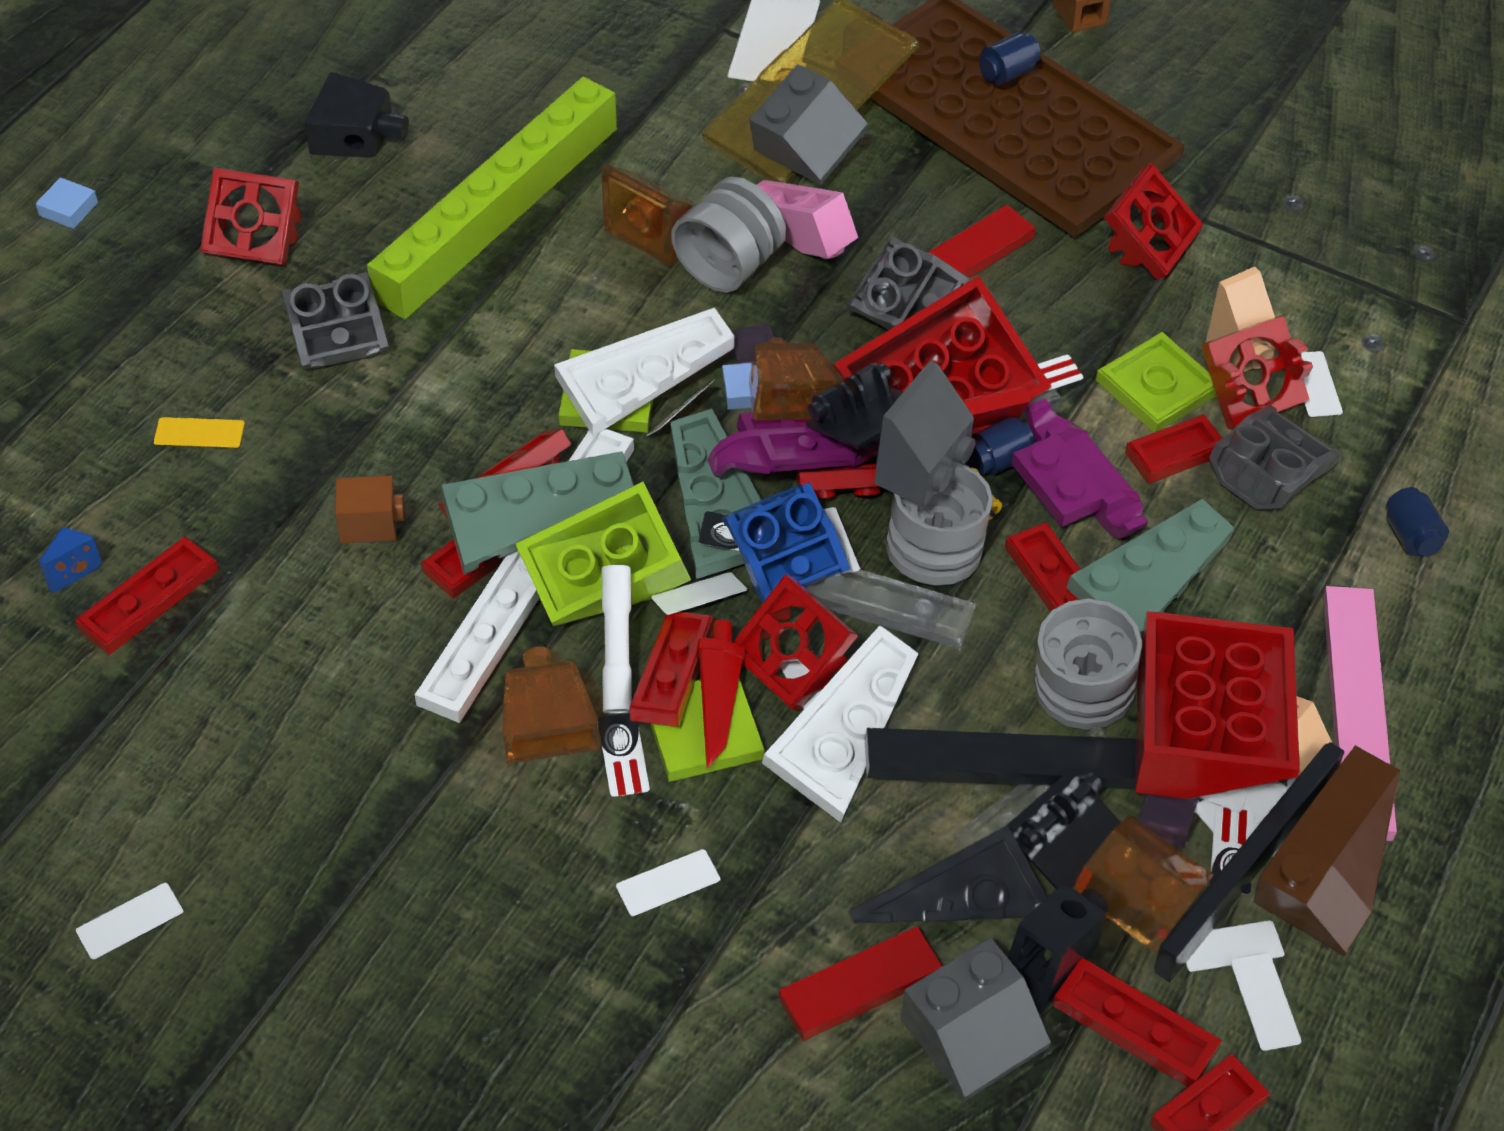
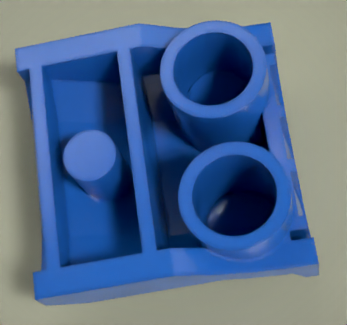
(795, 540)

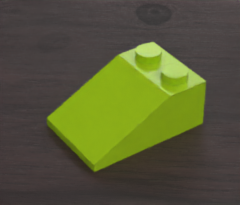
(621, 530)

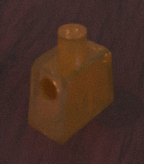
(787, 378)
(546, 710)

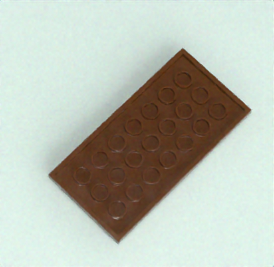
(1035, 136)

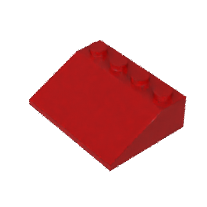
(963, 336)
(1214, 706)

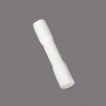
(616, 610)

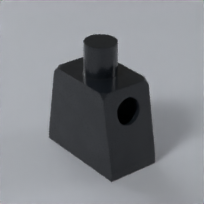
(352, 119)
(1065, 926)

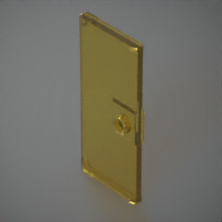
(841, 45)

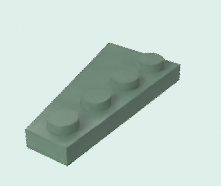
(701, 491)
(505, 508)
(1156, 564)

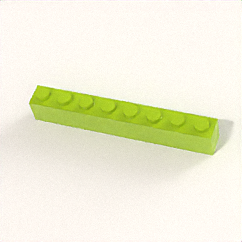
(492, 198)

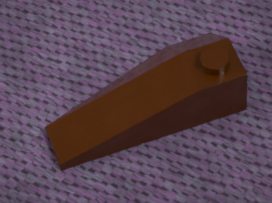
(1334, 854)

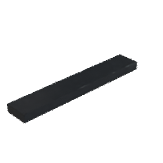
(997, 757)
(1245, 863)

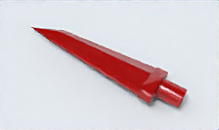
(719, 676)

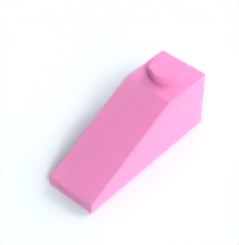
(814, 218)

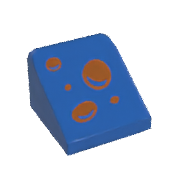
(69, 558)

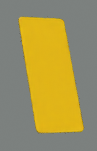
(199, 432)

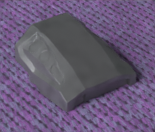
(903, 284)
(335, 321)
(1269, 459)

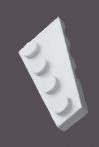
(634, 371)
(826, 743)

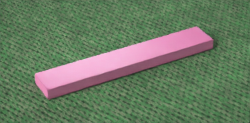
(1356, 675)

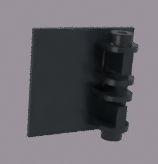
(856, 408)
(1064, 827)

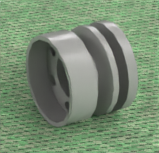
(728, 234)
(946, 535)
(1087, 663)

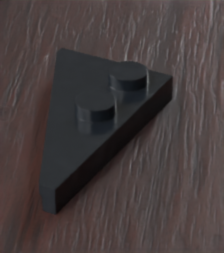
(975, 883)

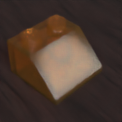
(641, 212)
(1143, 881)

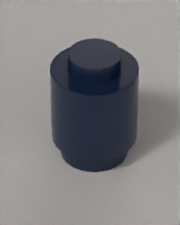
(1009, 58)
(997, 443)
(1416, 522)

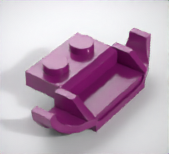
(782, 446)
(1075, 476)

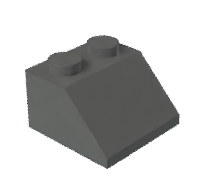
(806, 125)
(924, 438)
(975, 1019)

